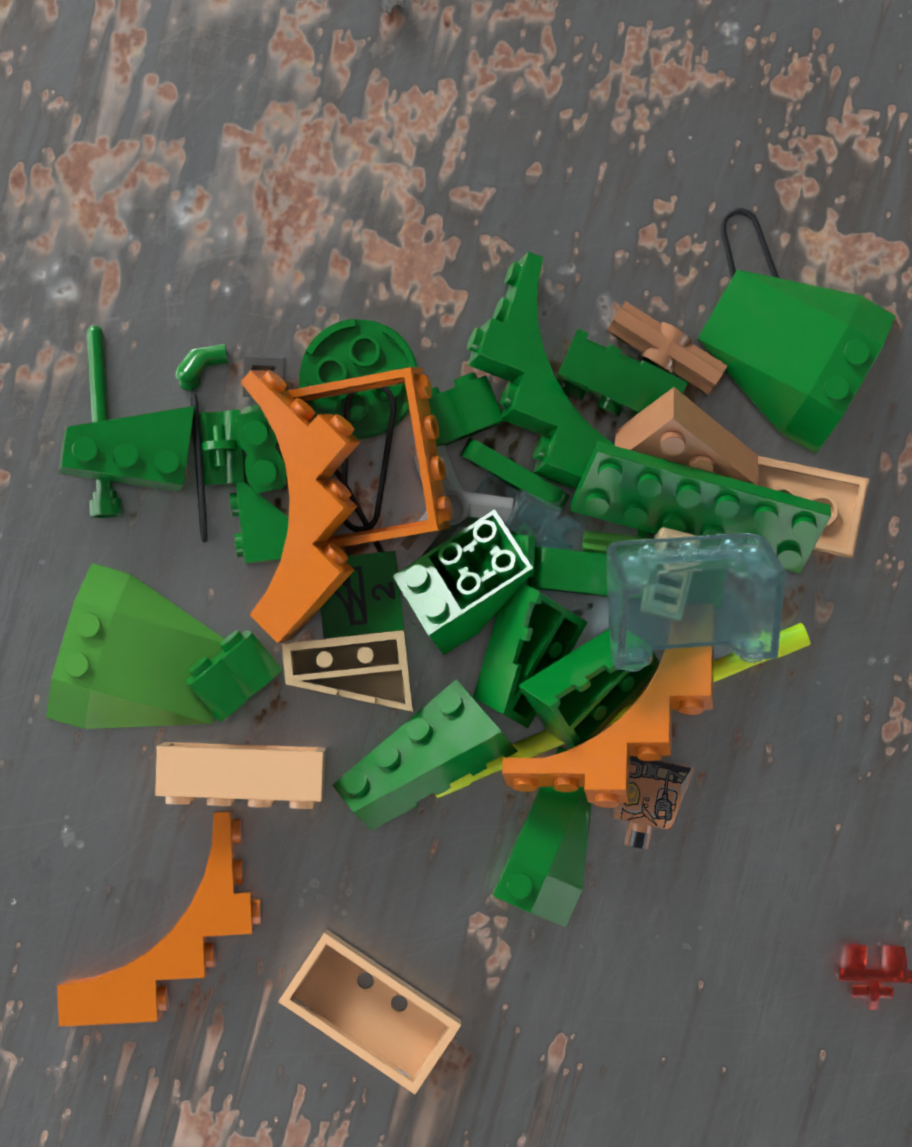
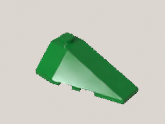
(548, 856)

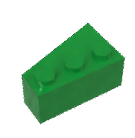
(131, 450)
(584, 691)

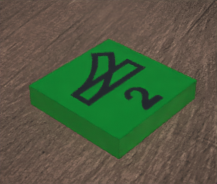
(366, 600)

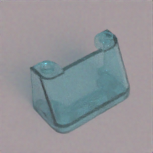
(694, 596)

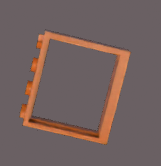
(425, 432)

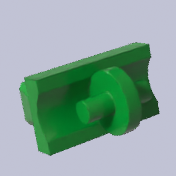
(221, 448)

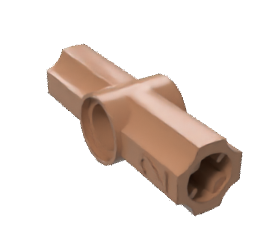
(666, 348)

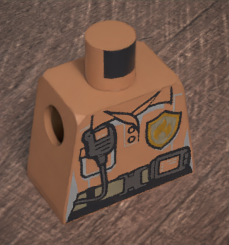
(653, 798)

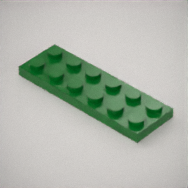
(665, 494)

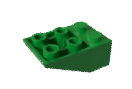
(464, 581)

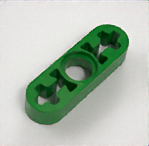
(512, 473)

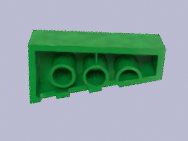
(423, 757)

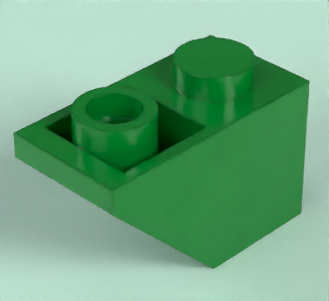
(262, 527)

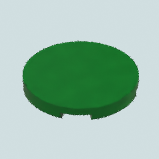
(352, 351)

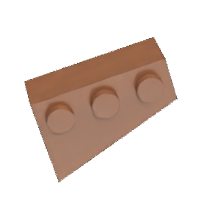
(686, 435)

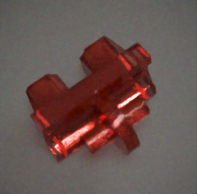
(891, 969)

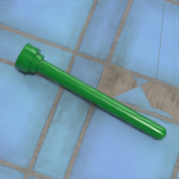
(105, 500)

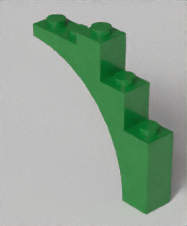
(533, 398)

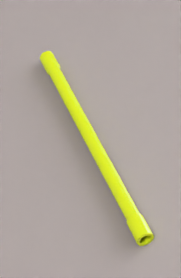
(790, 640)

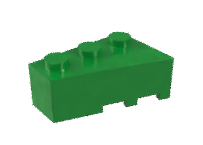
(612, 378)
(525, 639)

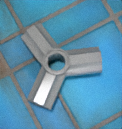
(474, 508)

